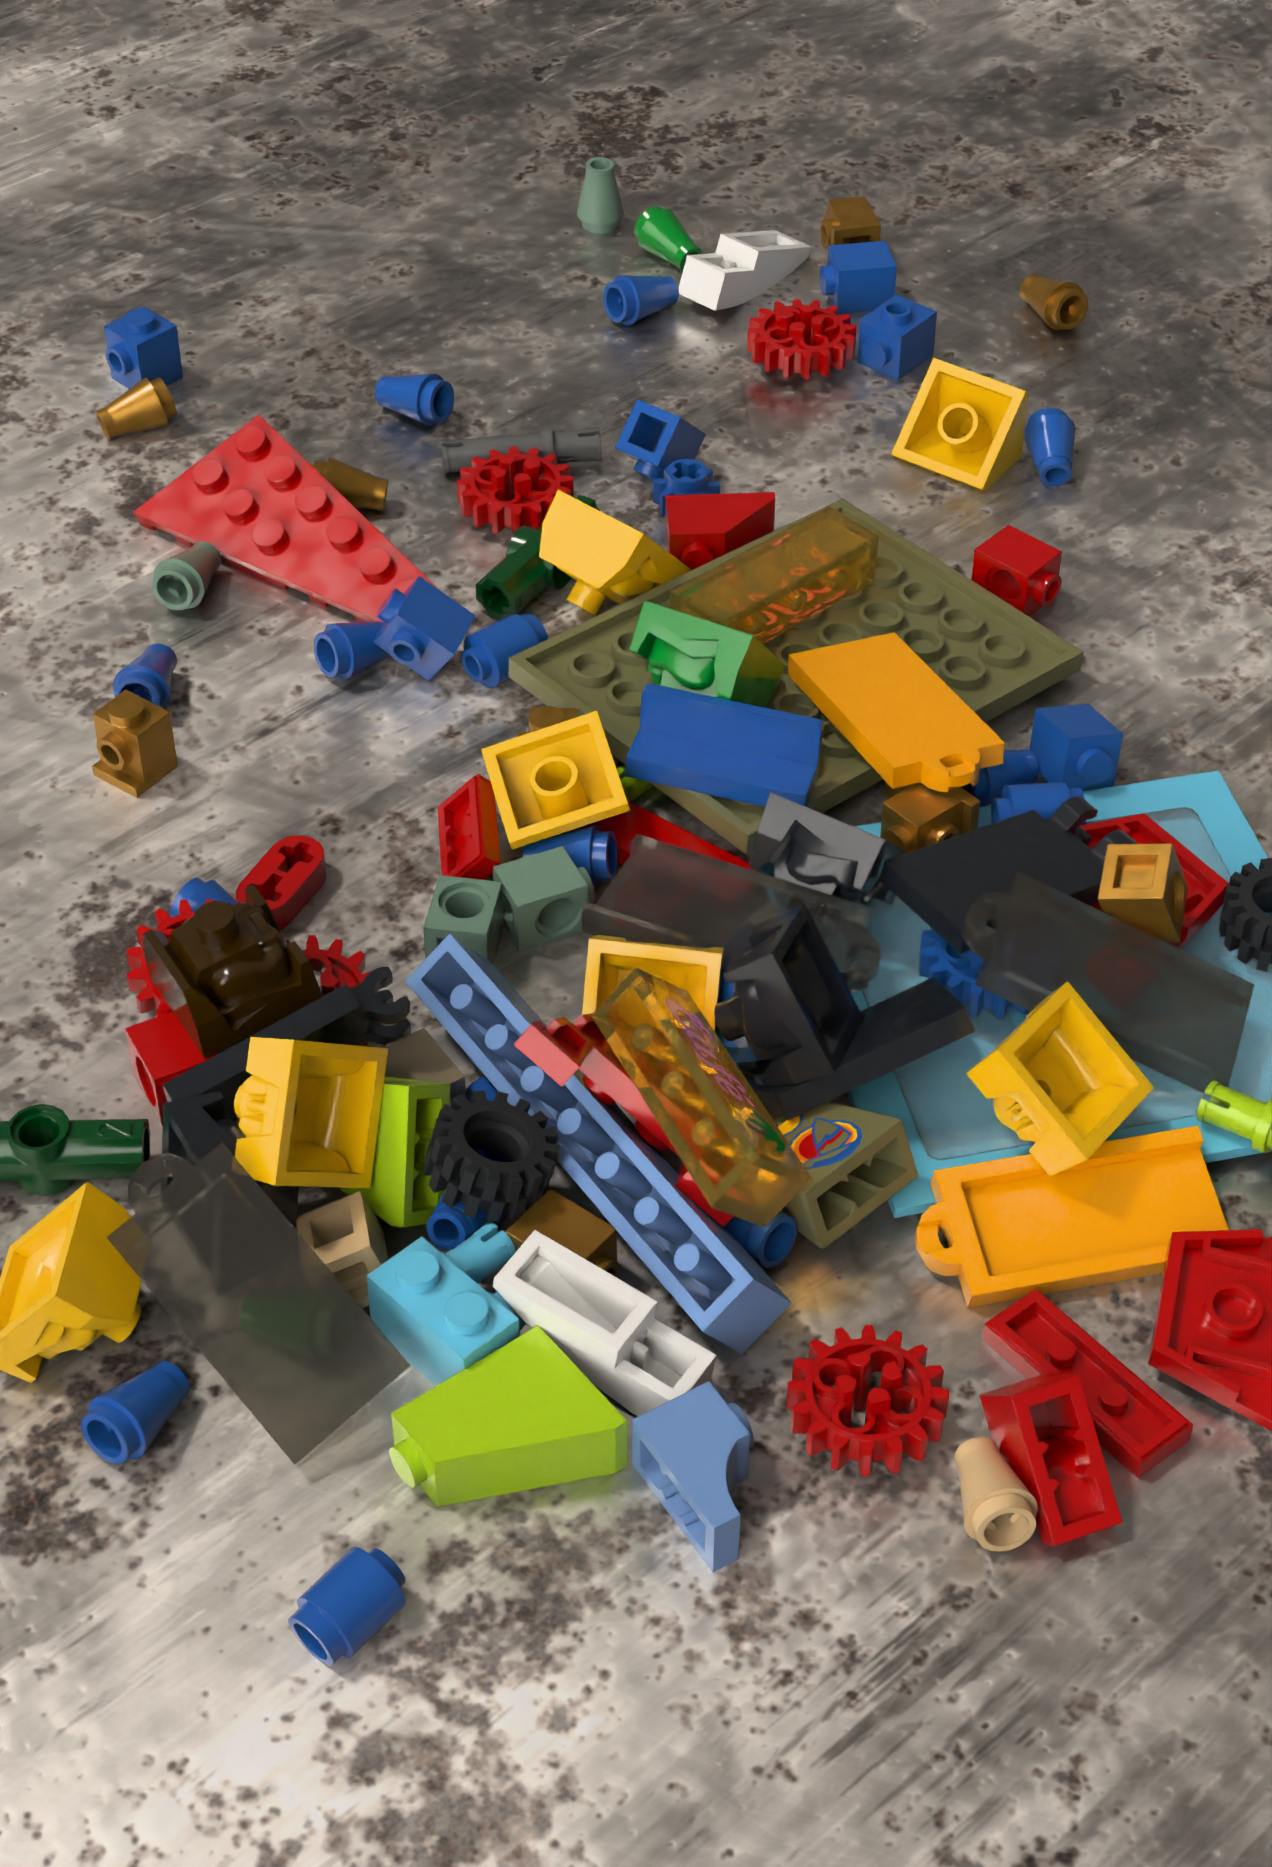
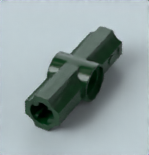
(520, 574)
(51, 1151)

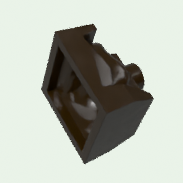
(229, 972)

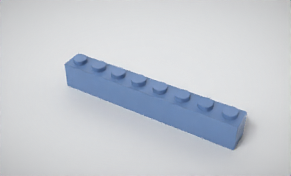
(603, 1153)

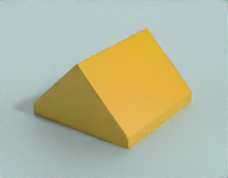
(964, 426)
(554, 780)

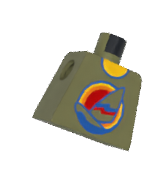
(853, 1163)

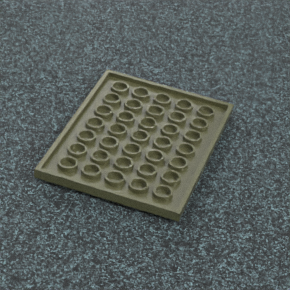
(957, 627)

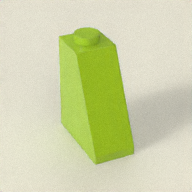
(405, 1126)
(508, 1426)

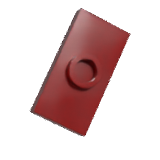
(469, 831)

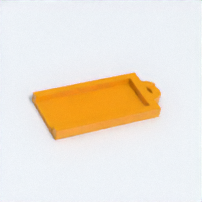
(897, 712)
(1069, 1230)

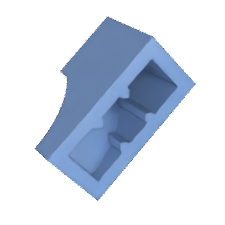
(691, 1460)

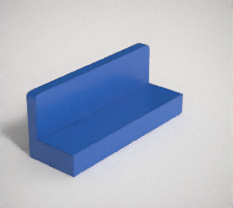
(724, 747)

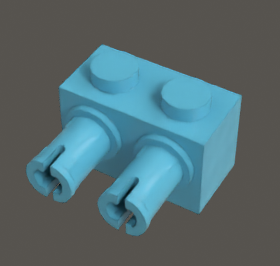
(436, 1308)

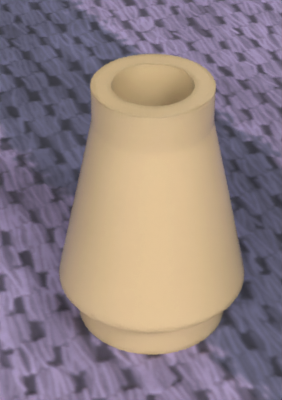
(993, 1498)

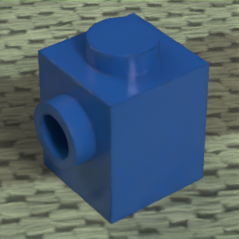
(858, 276)
(897, 337)
(142, 347)
(657, 439)
(422, 627)
(1075, 746)

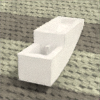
(741, 268)
(602, 1325)

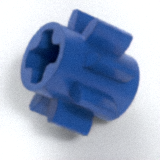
(684, 478)

